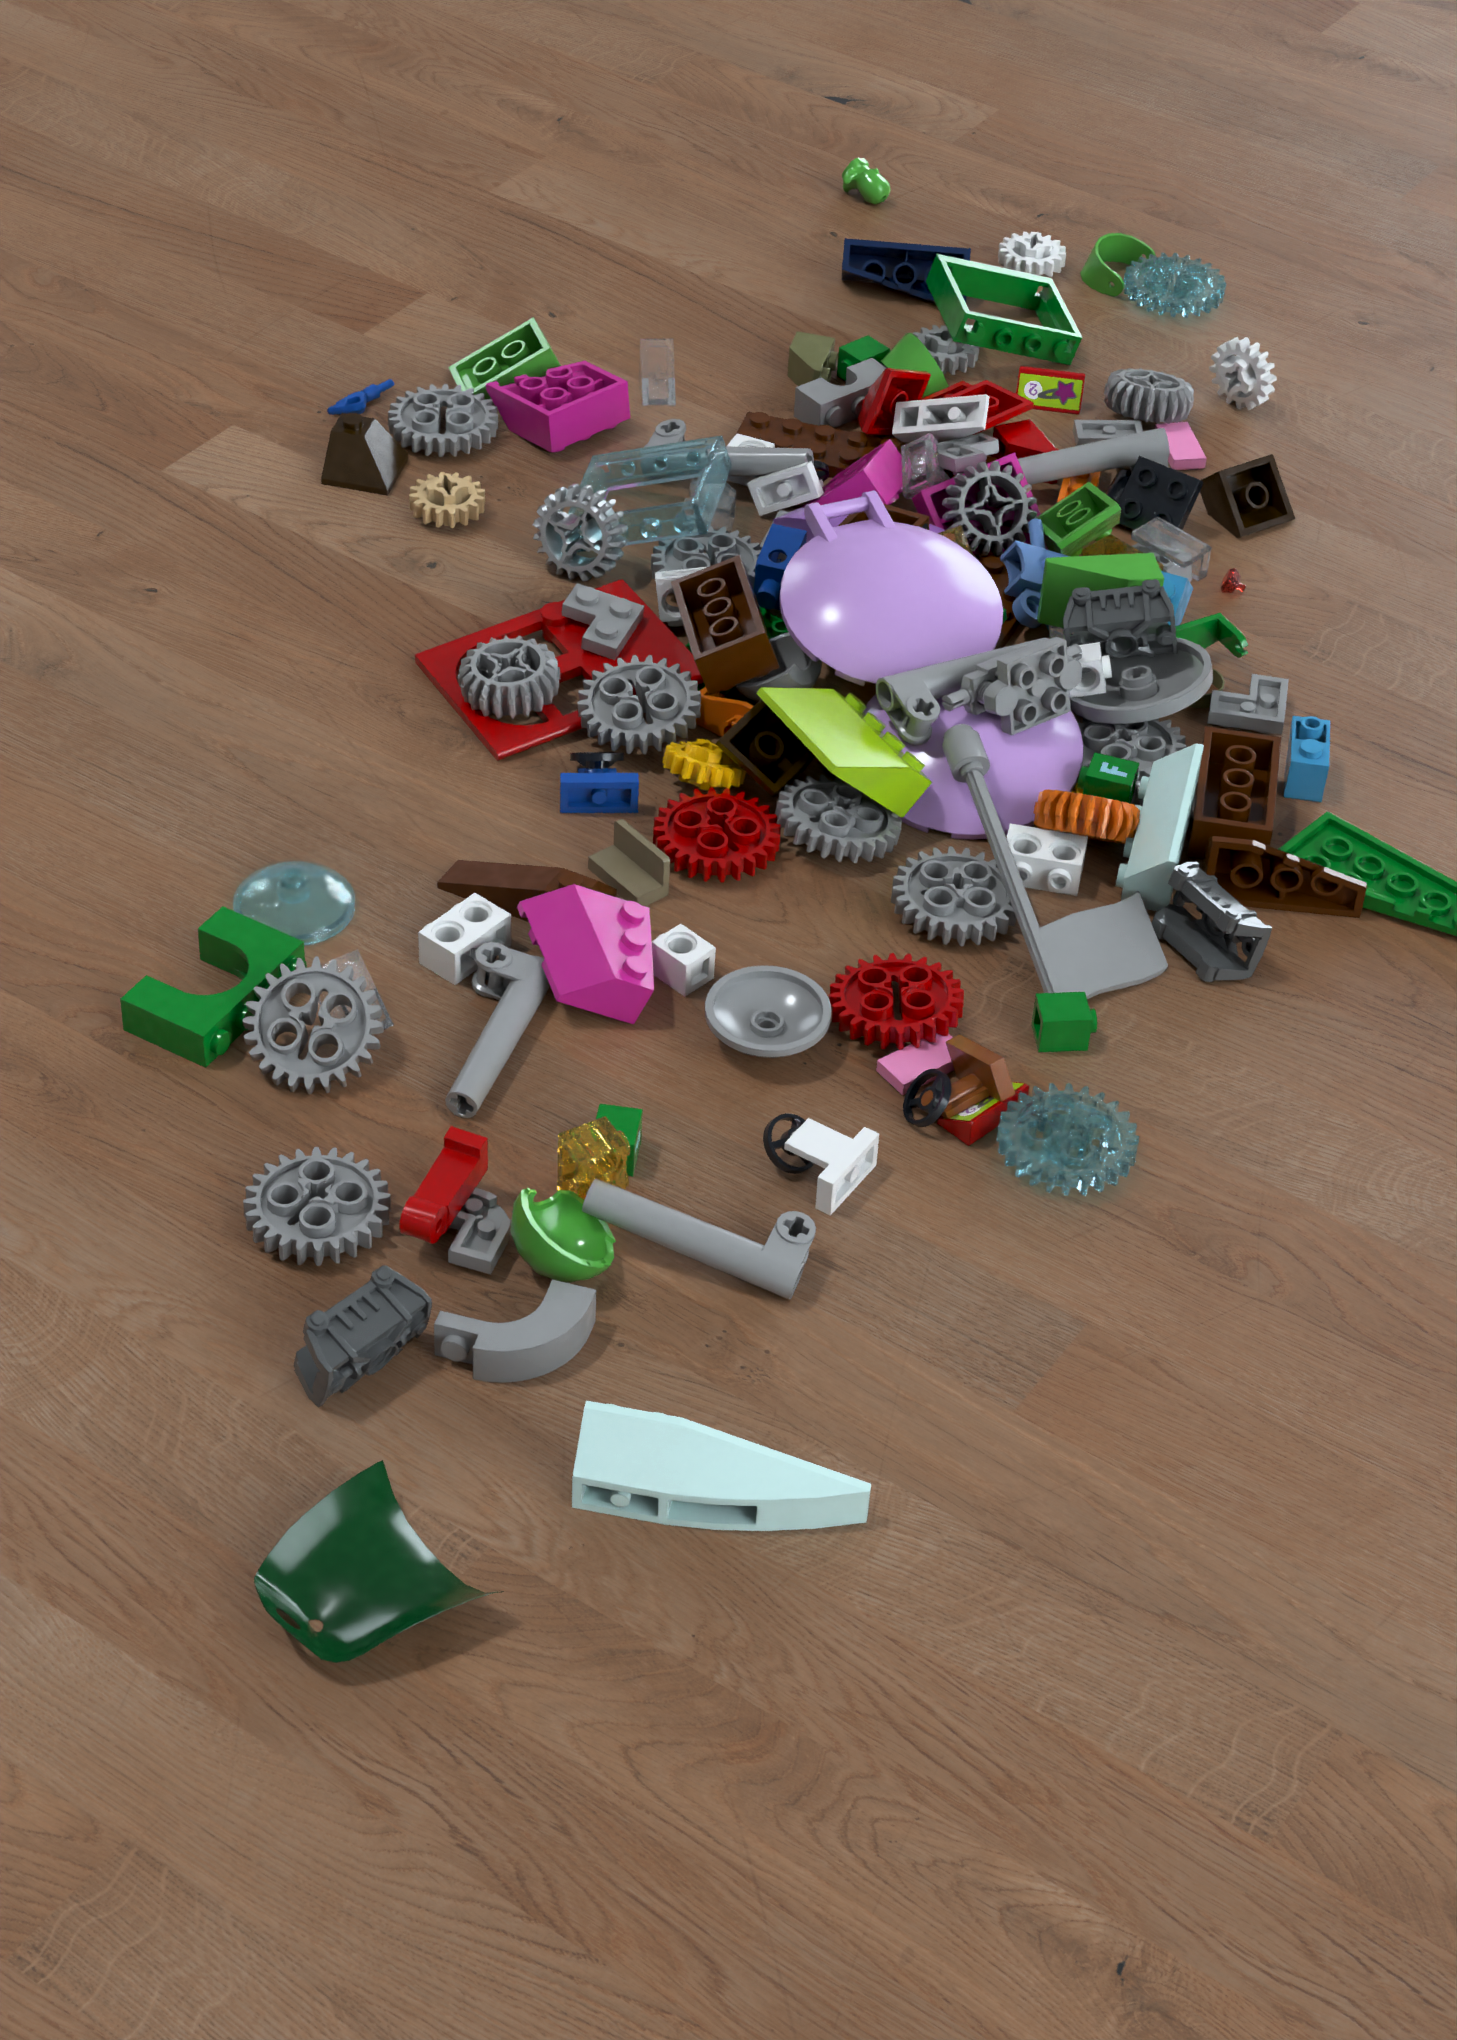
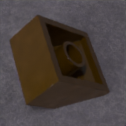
(1247, 497)
(766, 749)

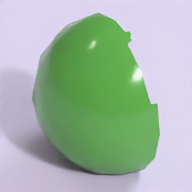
(559, 1237)

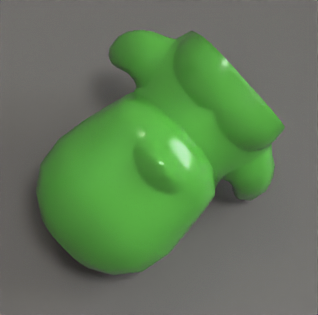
(868, 181)

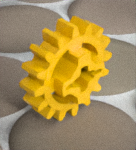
(702, 764)

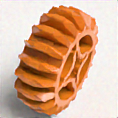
(1086, 816)

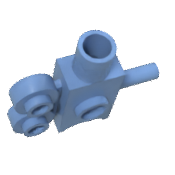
(1025, 573)

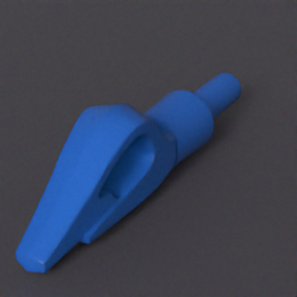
(357, 401)

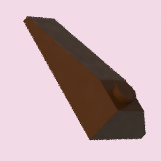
(1280, 881)
(511, 883)

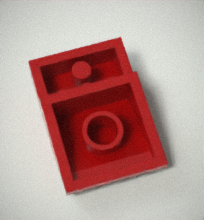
(1002, 402)

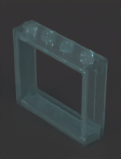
(663, 465)

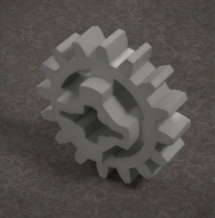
(946, 352)

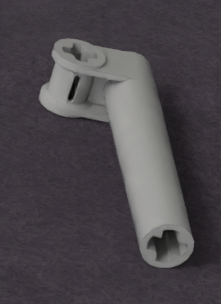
(1097, 456)
(744, 460)
(912, 694)
(520, 988)
(769, 1266)

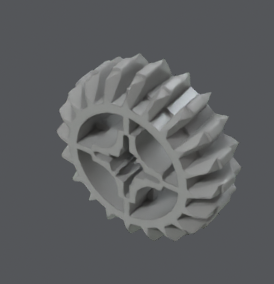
(1148, 395)
(988, 495)
(556, 524)
(509, 677)

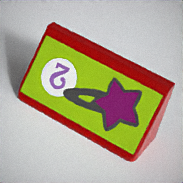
(1051, 389)
(981, 1117)

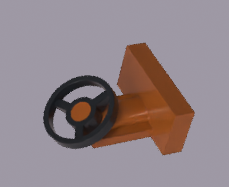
(979, 1075)

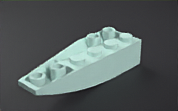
(702, 1477)

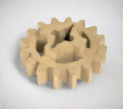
(447, 499)

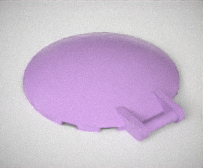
(885, 595)
(1019, 769)

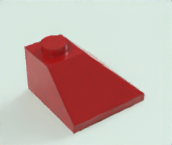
(880, 402)

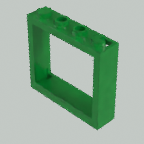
(1053, 341)

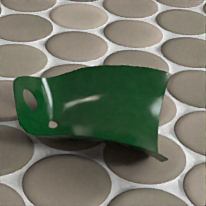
(356, 1571)

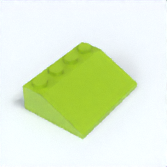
(851, 744)

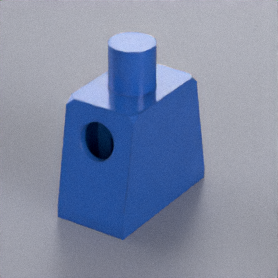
(769, 568)

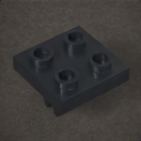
(1157, 492)

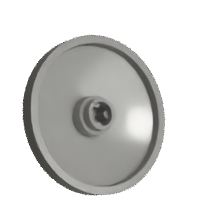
(1148, 686)

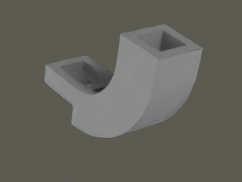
(524, 1346)

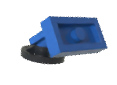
(598, 786)

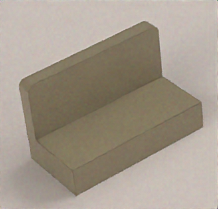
(632, 866)

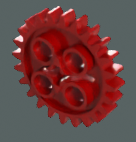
(717, 834)
(927, 1001)

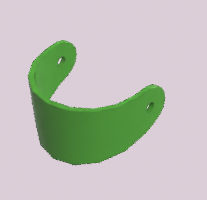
(1112, 248)
(913, 355)

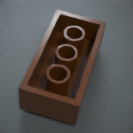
(724, 625)
(1235, 788)

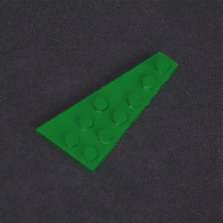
(1393, 879)

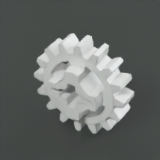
(1032, 254)
(1243, 373)

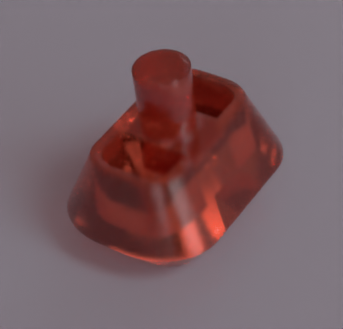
(1231, 582)

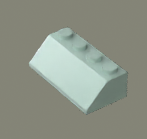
(1161, 827)

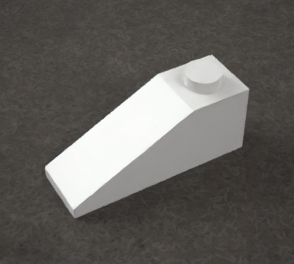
(943, 417)

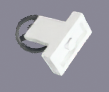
(788, 487)
(844, 1158)

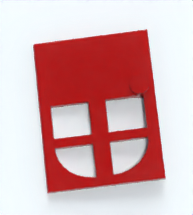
(504, 739)

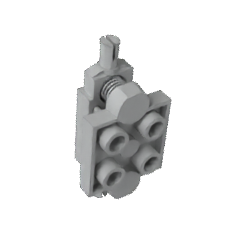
(1022, 685)

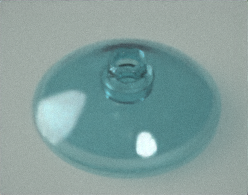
(297, 899)

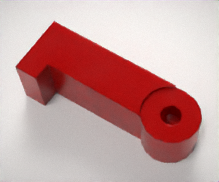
(446, 1186)

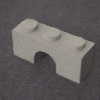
(832, 404)

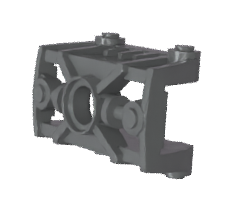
(1122, 620)
(1211, 940)
(360, 1333)

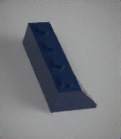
(895, 264)

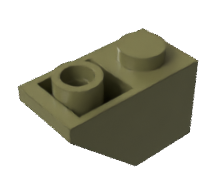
(811, 358)

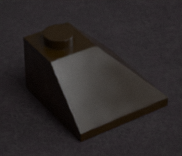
(362, 456)

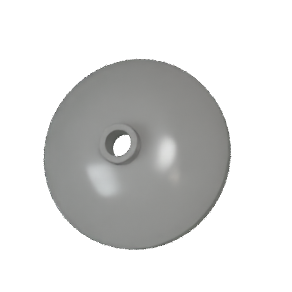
(768, 1011)

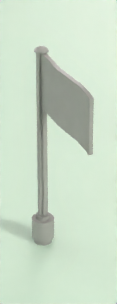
(1084, 950)

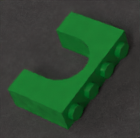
(207, 1024)

